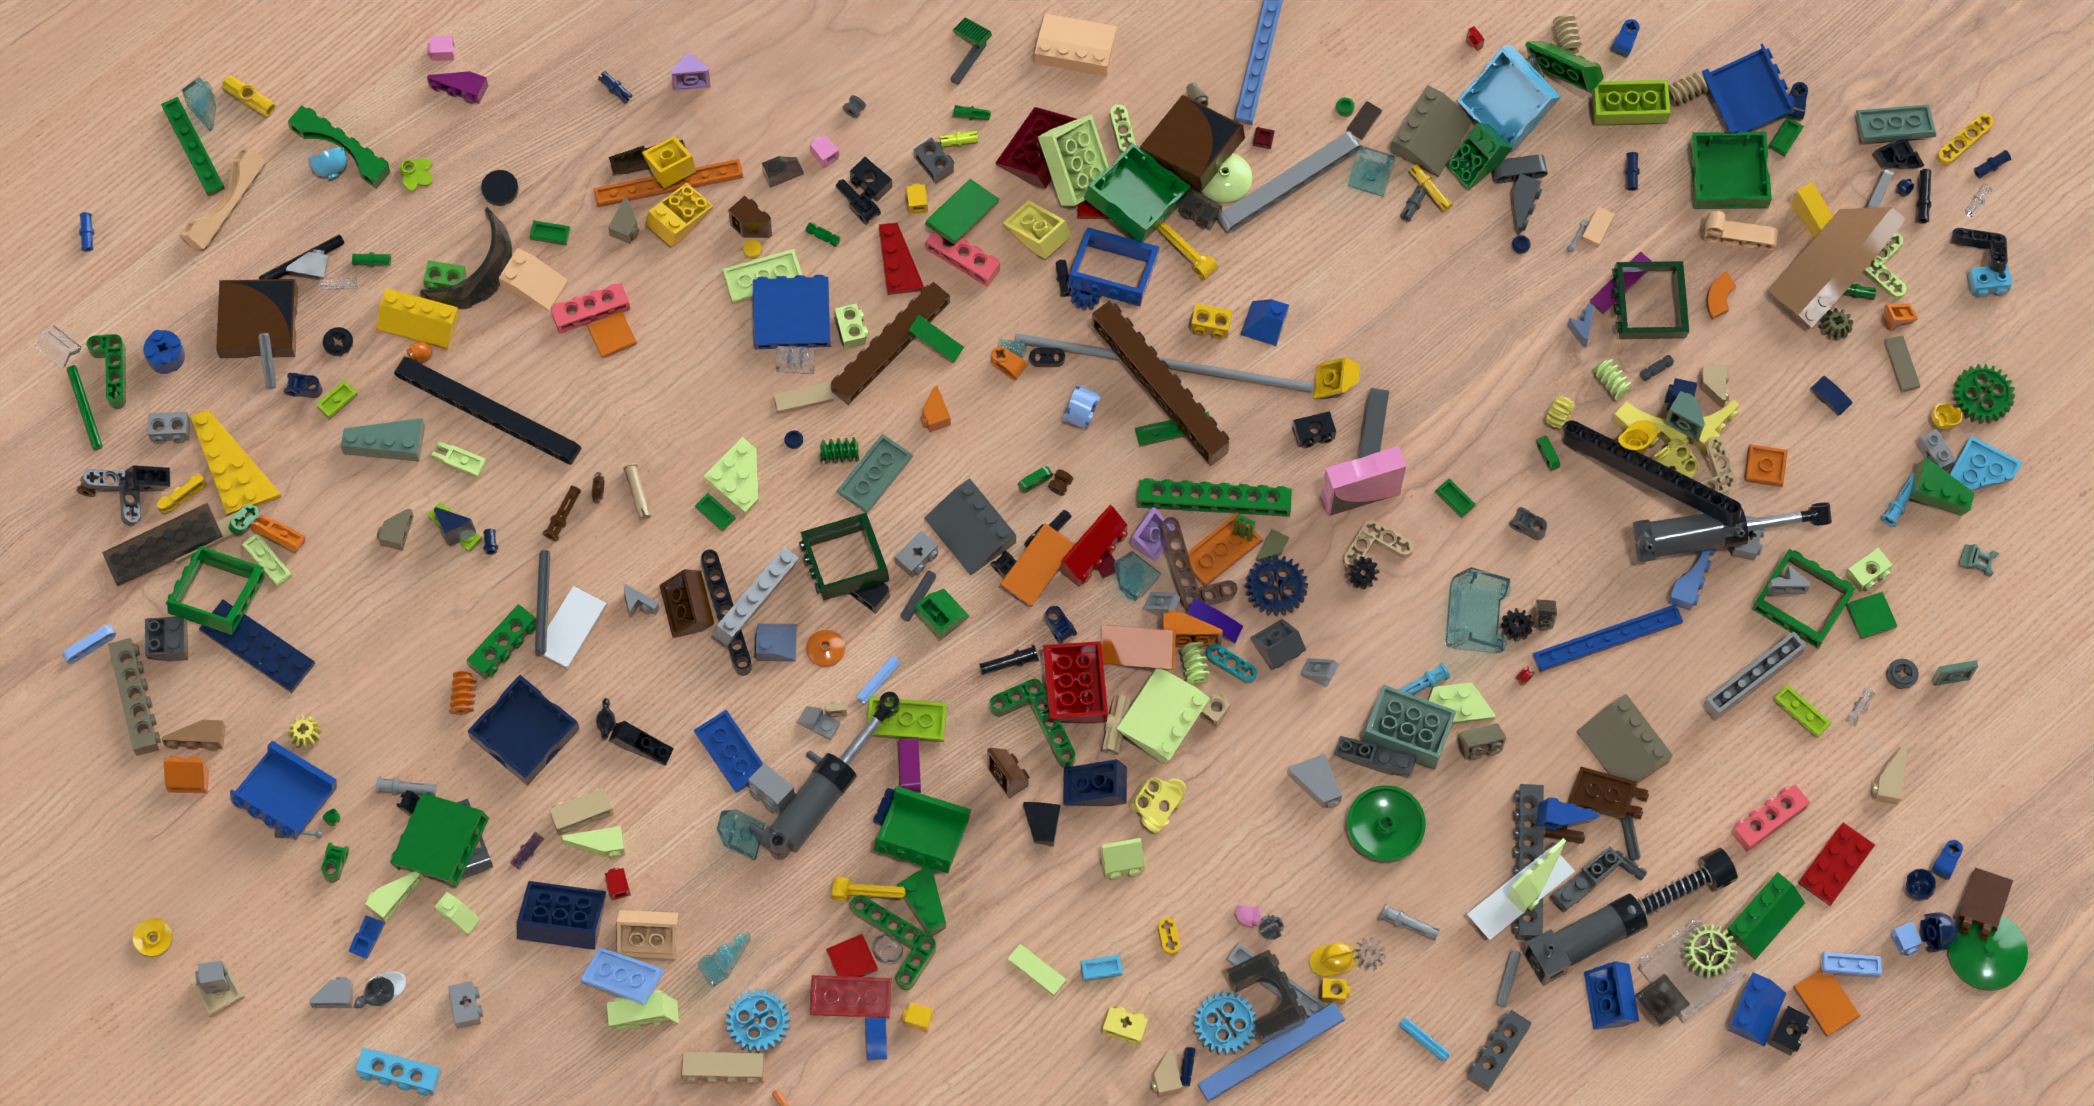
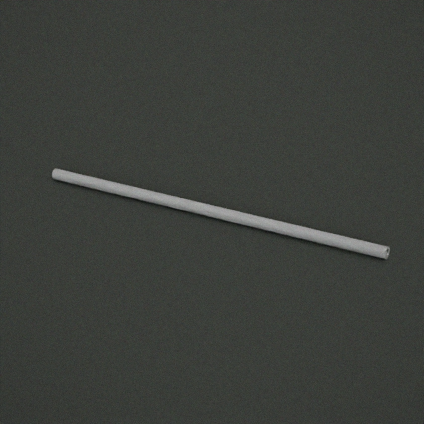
(1173, 364)

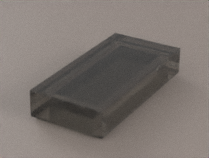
(1364, 120)

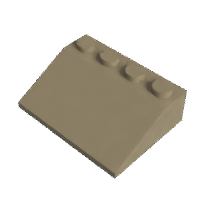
(1431, 131)
(1625, 741)

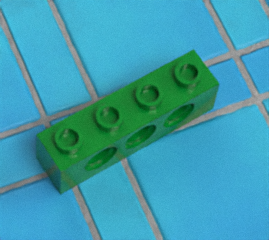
(517, 617)

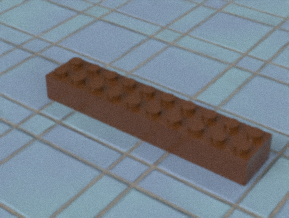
(1160, 382)

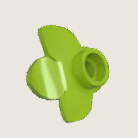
(418, 175)

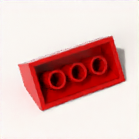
(1093, 546)

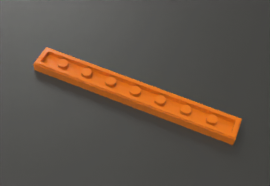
(651, 187)

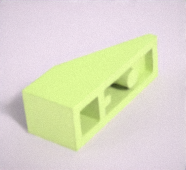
(601, 842)
(389, 897)

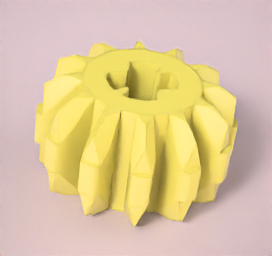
(1560, 412)
(310, 735)

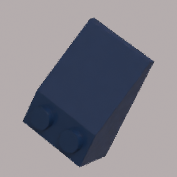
(1096, 784)

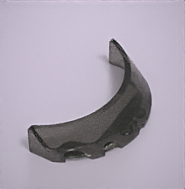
(485, 279)

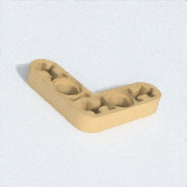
(1719, 474)
(1371, 538)

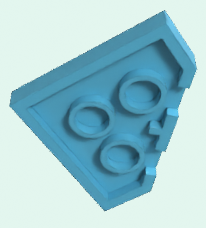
(1984, 465)

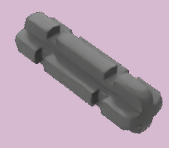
(1656, 367)
(1632, 867)

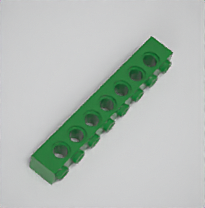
(1223, 504)

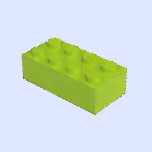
(1631, 102)

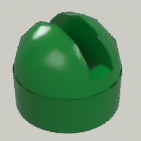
(331, 817)

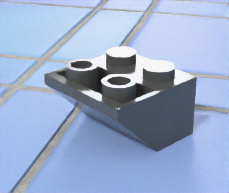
(166, 638)

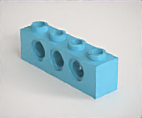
(370, 1058)

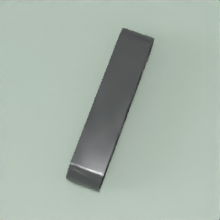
(1374, 422)

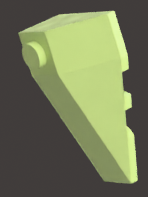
(1529, 886)

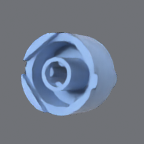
(1081, 406)

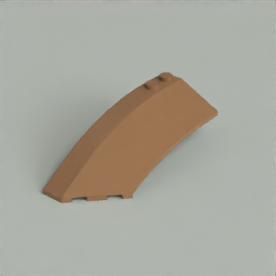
(1834, 261)

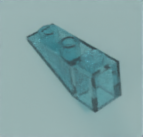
(721, 963)

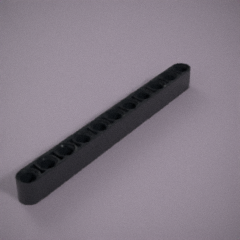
(487, 410)
(1652, 473)

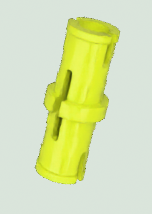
(959, 139)

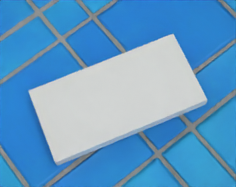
(572, 626)

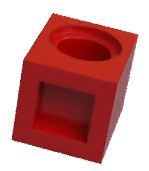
(617, 883)

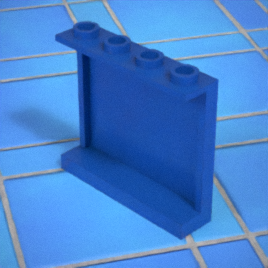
(1749, 92)
(791, 312)
(284, 791)

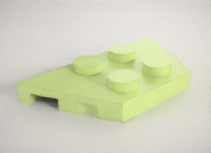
(1464, 700)

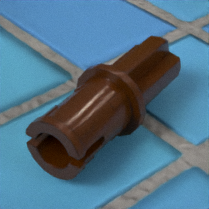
(1567, 834)

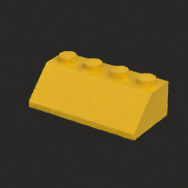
(417, 318)

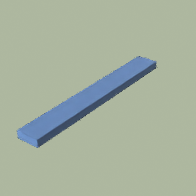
(1258, 61)
(1270, 1052)

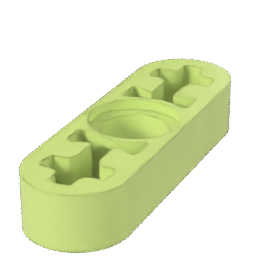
(1125, 122)

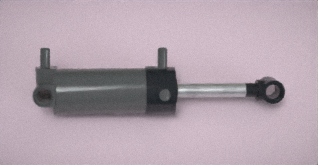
(1705, 532)
(821, 790)

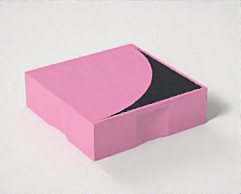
(1363, 481)

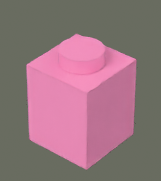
(441, 48)
(824, 151)

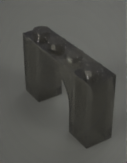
(1265, 969)

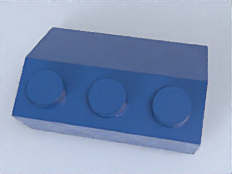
(1611, 996)
(1757, 1009)

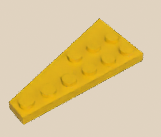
(233, 471)

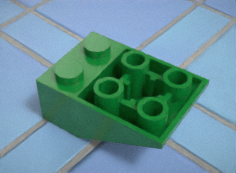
(1478, 154)

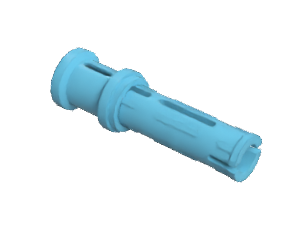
(1897, 506)
(1430, 680)

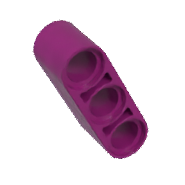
(910, 764)

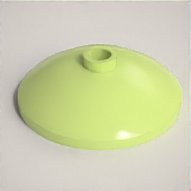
(1230, 186)

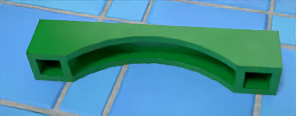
(310, 126)

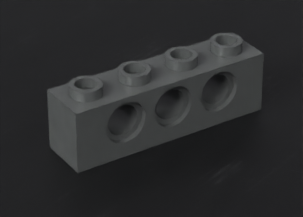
(1518, 1026)

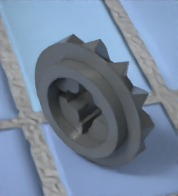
(1909, 668)

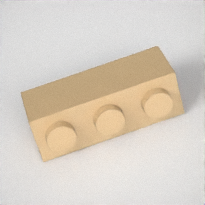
(581, 811)

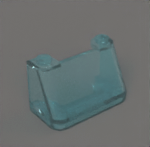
(1476, 611)

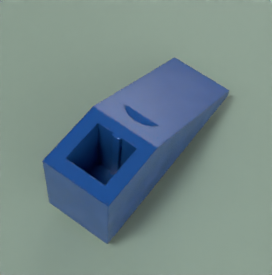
(1558, 815)

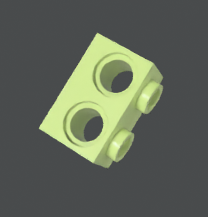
(847, 326)

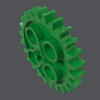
(1969, 384)

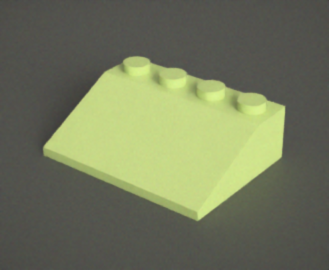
(1073, 158)
(1162, 714)

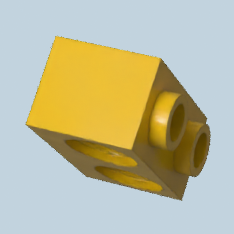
(1212, 316)

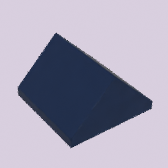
(455, 526)

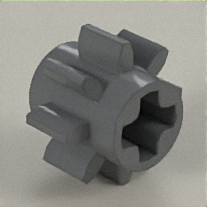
(1271, 927)

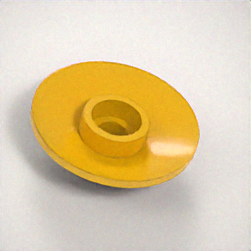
(148, 929)

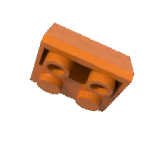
(186, 775)

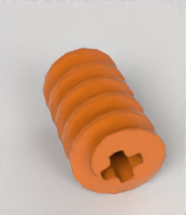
(461, 693)

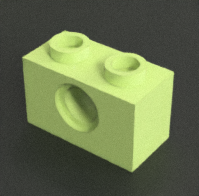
(1875, 561)

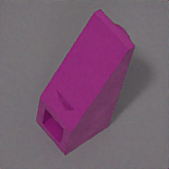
(462, 84)

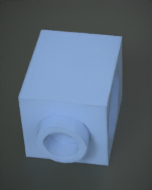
(1907, 939)

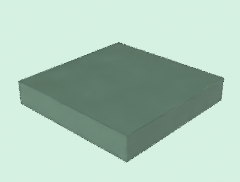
(1954, 673)

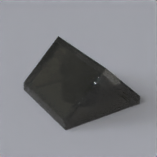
(1662, 1000)

